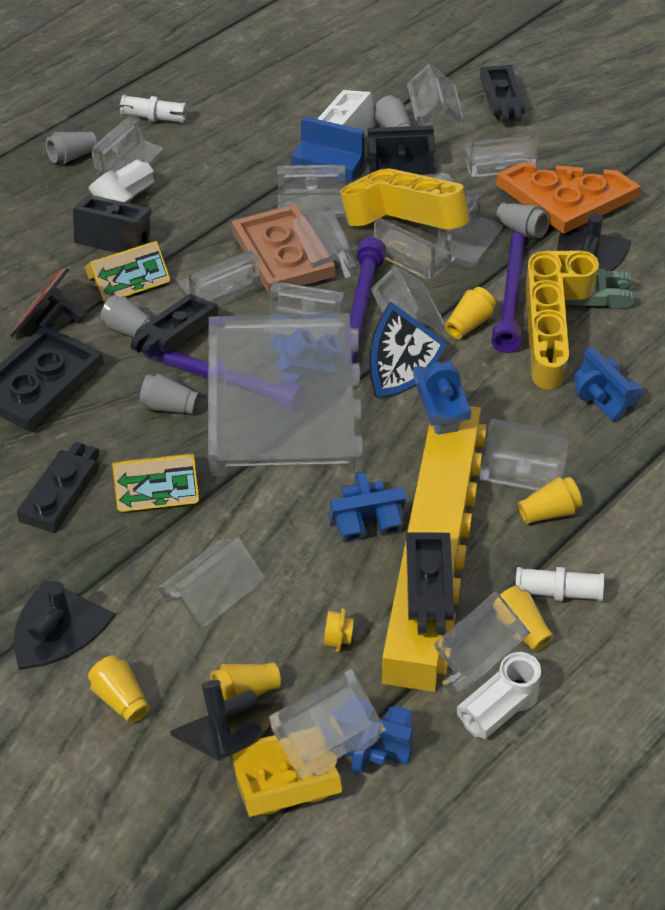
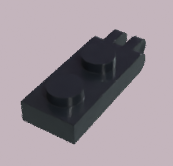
(502, 92)
(173, 325)
(59, 487)
(429, 580)

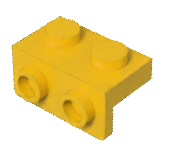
(272, 783)

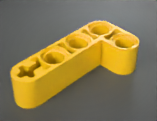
(405, 197)
(549, 282)

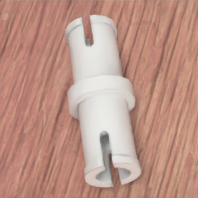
(153, 109)
(561, 583)

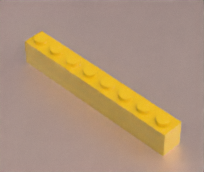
(438, 506)

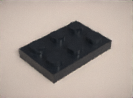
(43, 376)

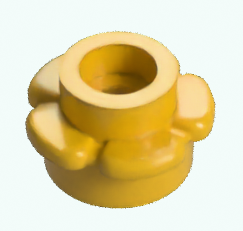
(338, 629)

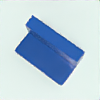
(330, 145)

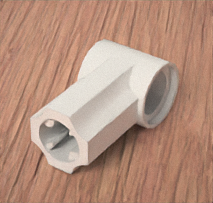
(124, 183)
(500, 696)

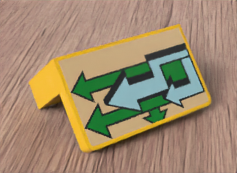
(128, 271)
(155, 482)

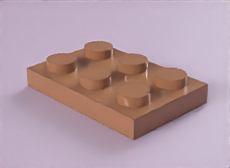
(278, 248)

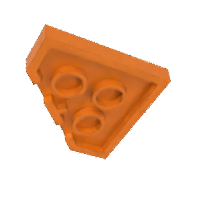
(568, 192)

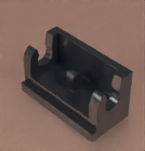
(402, 149)
(110, 224)

